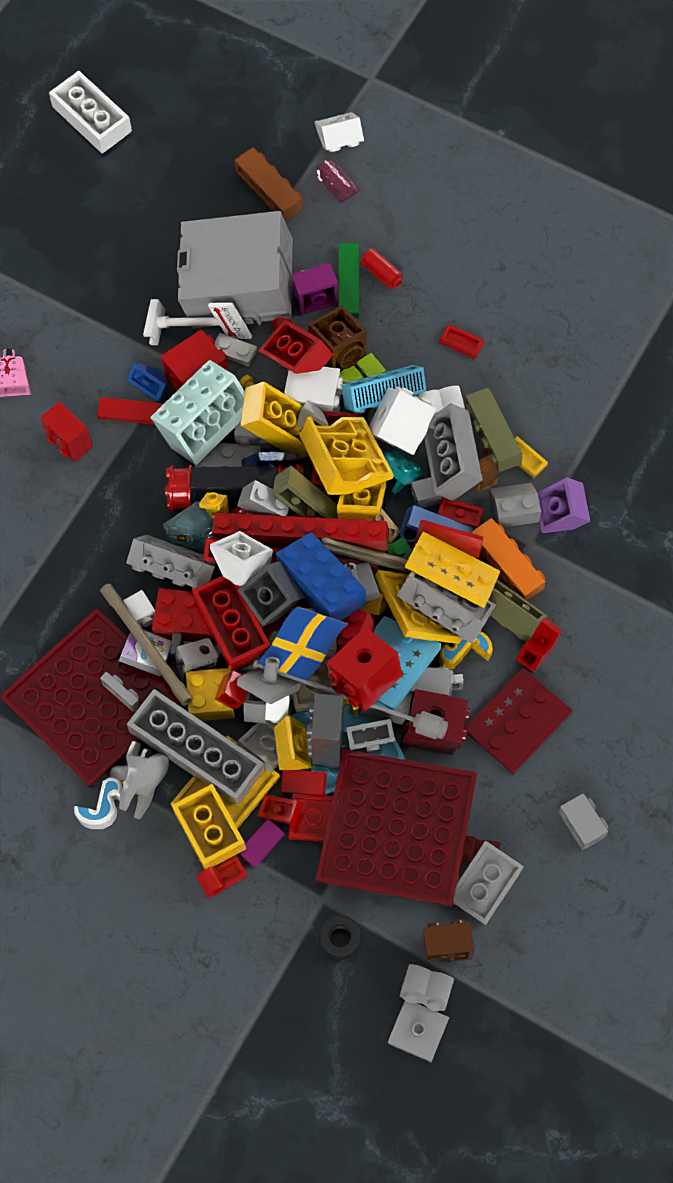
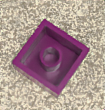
(315, 289)

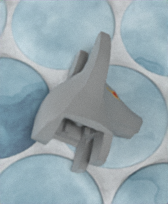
(140, 777)

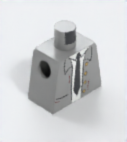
(196, 657)

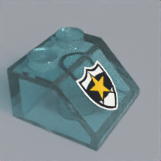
(189, 527)

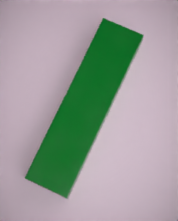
(349, 277)

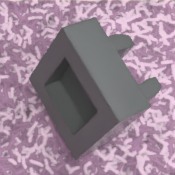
(177, 640)

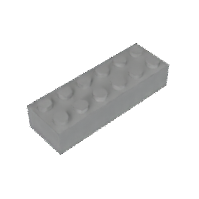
(196, 747)

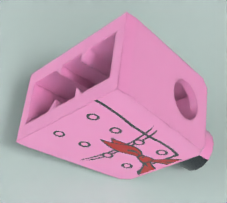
(13, 375)

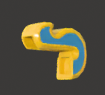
(451, 657)

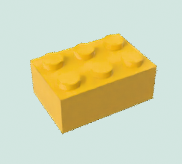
(209, 827)

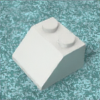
(340, 131)
(240, 557)

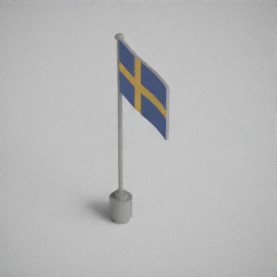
(302, 649)

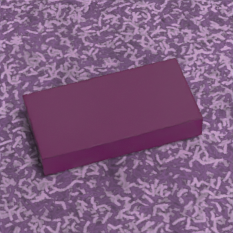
(261, 843)

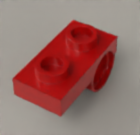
(219, 878)

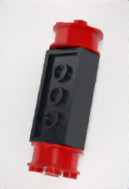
(193, 483)

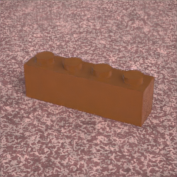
(269, 184)

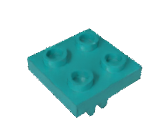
(403, 470)

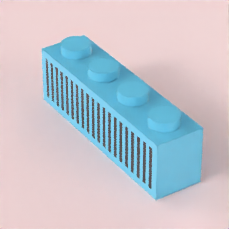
(370, 390)

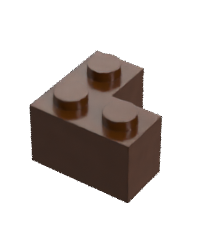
(449, 941)

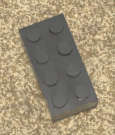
(325, 730)

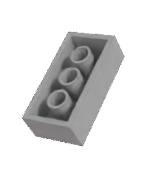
(452, 452)

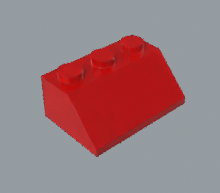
(296, 349)
(464, 541)

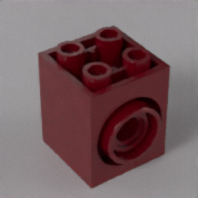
(450, 708)

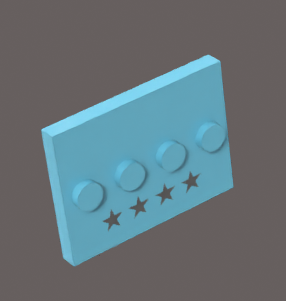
(413, 656)

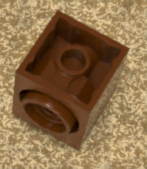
(342, 336)

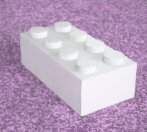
(90, 112)

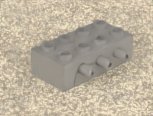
(171, 562)
(445, 606)

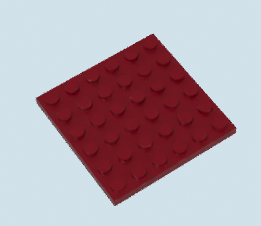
(72, 708)
(397, 828)

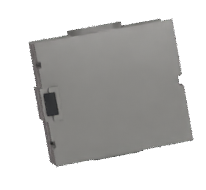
(238, 263)

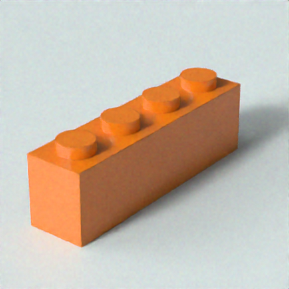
(513, 565)

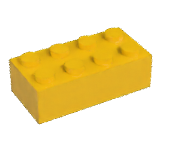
(273, 418)

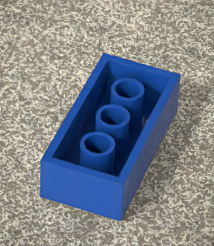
(322, 578)

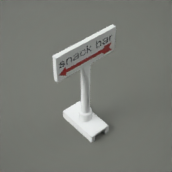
(224, 316)

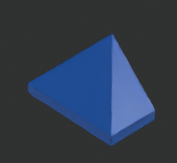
(148, 379)

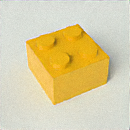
(203, 687)

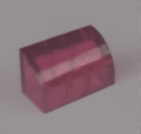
(336, 180)

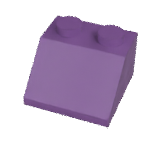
(563, 506)

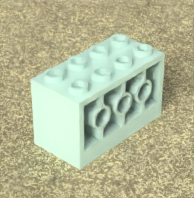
(201, 412)

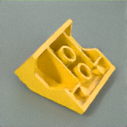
(345, 455)

